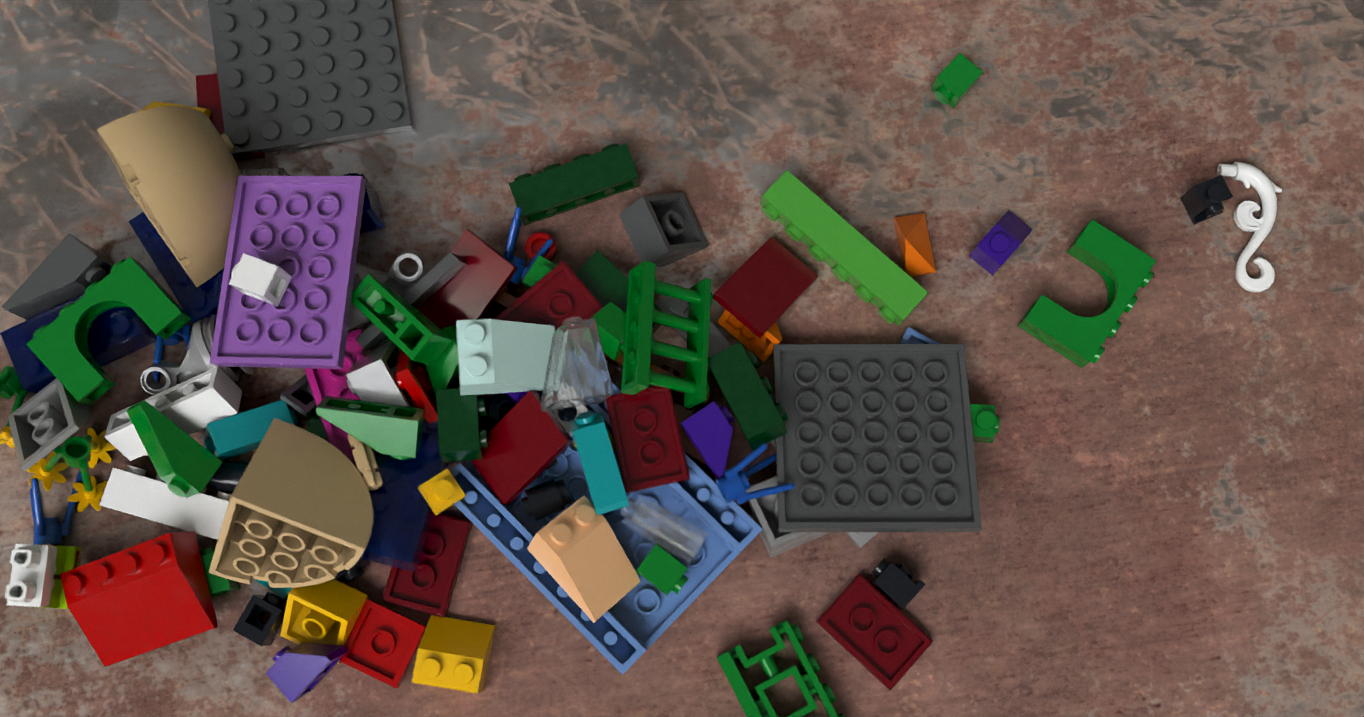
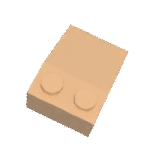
(585, 558)

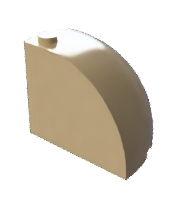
(180, 179)
(294, 513)

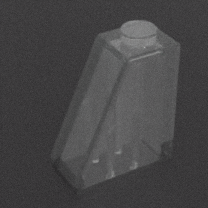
(576, 367)
(663, 528)

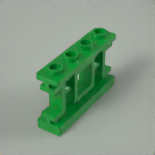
(807, 683)

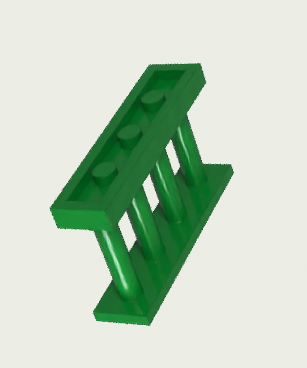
(640, 343)

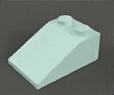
(502, 356)

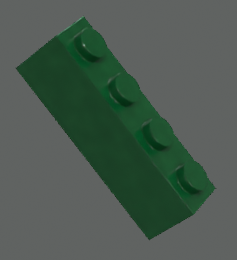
(574, 183)

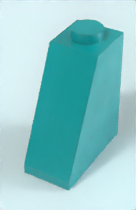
(245, 430)
(598, 462)

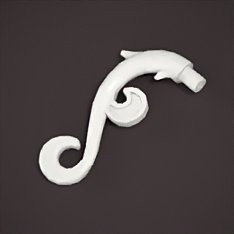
(1244, 220)

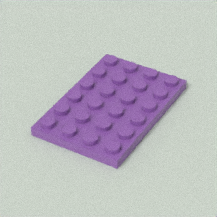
(313, 235)

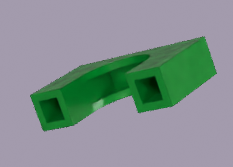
(1123, 272)
(64, 343)

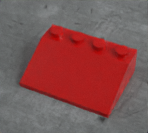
(141, 597)

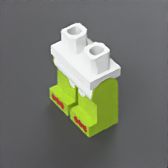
(34, 572)

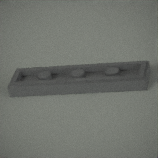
(417, 295)

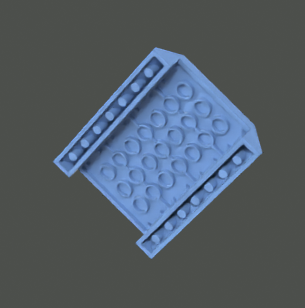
(645, 611)

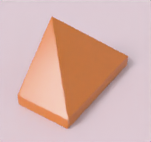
(914, 245)
(762, 346)

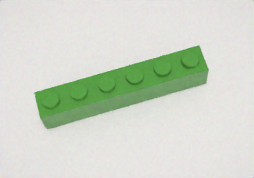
(842, 248)

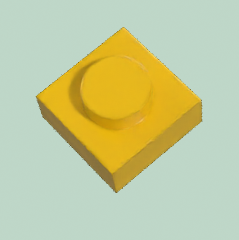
(441, 491)

